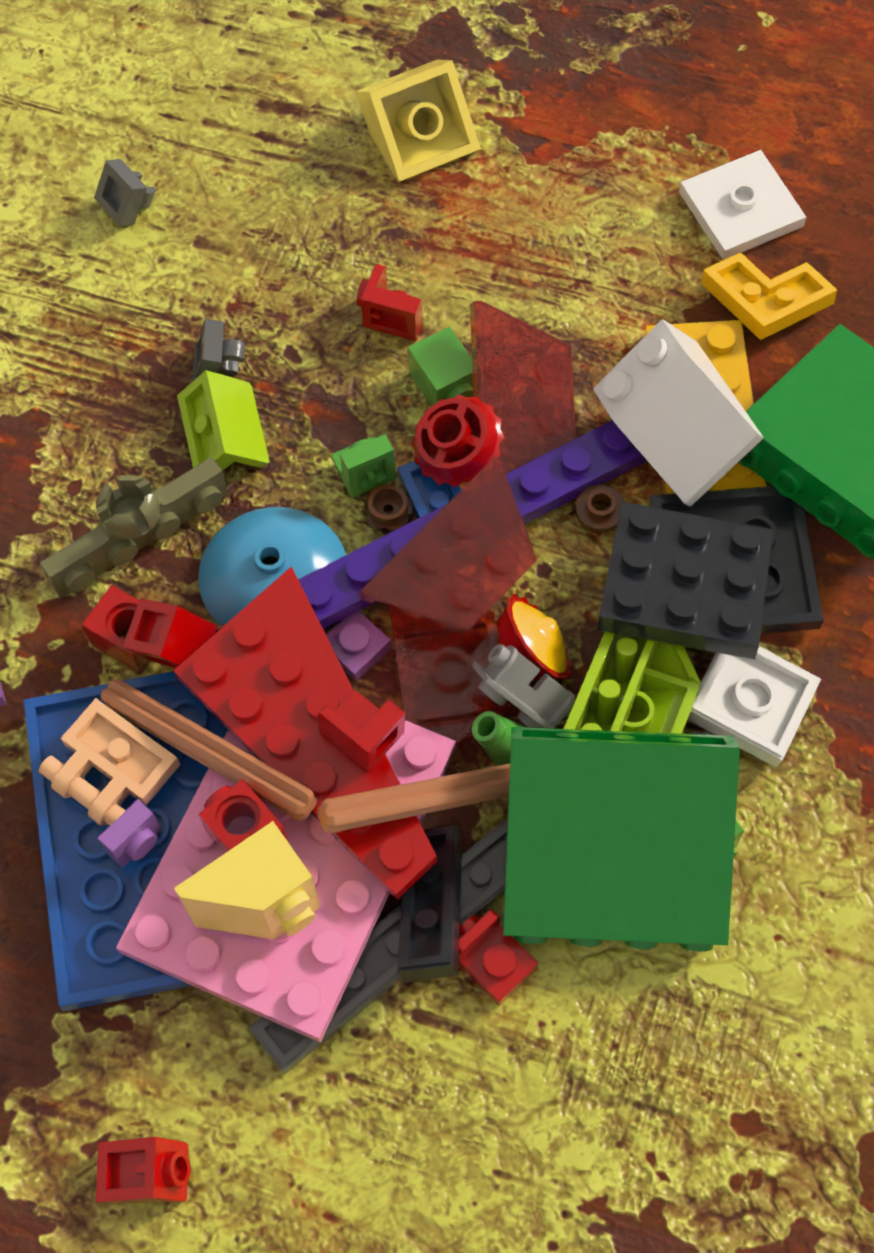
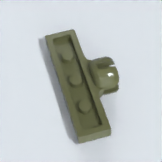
(130, 521)

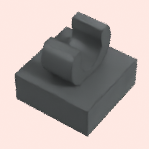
(122, 192)
(214, 353)

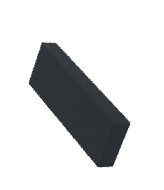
(433, 913)

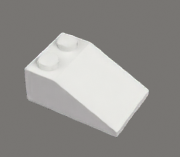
(678, 411)

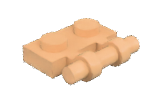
(116, 750)

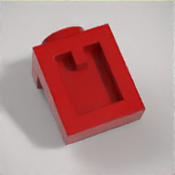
(388, 310)
(493, 960)
(142, 1170)

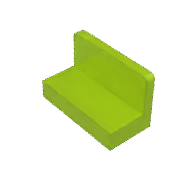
(222, 421)

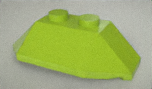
(636, 687)

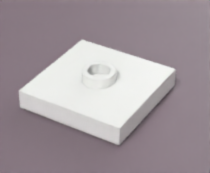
(742, 204)
(754, 702)

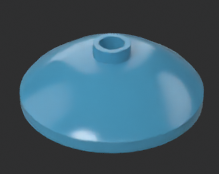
(232, 562)

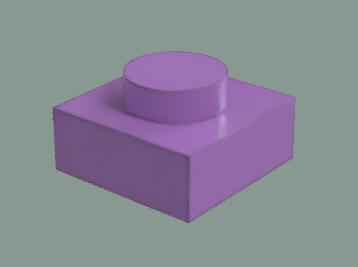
(358, 644)
(131, 834)

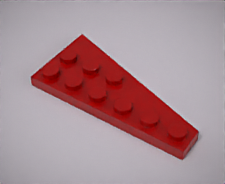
(266, 684)

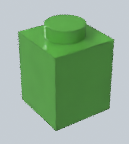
(441, 367)

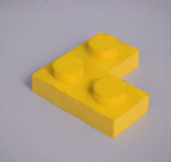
(763, 303)

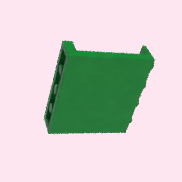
(822, 436)
(620, 837)

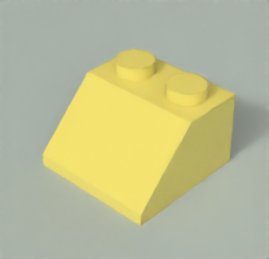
(419, 118)
(253, 889)

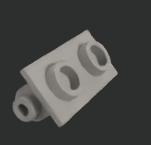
(509, 680)

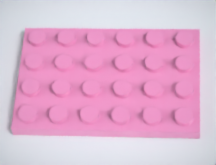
(294, 976)

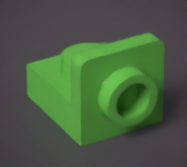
(366, 464)

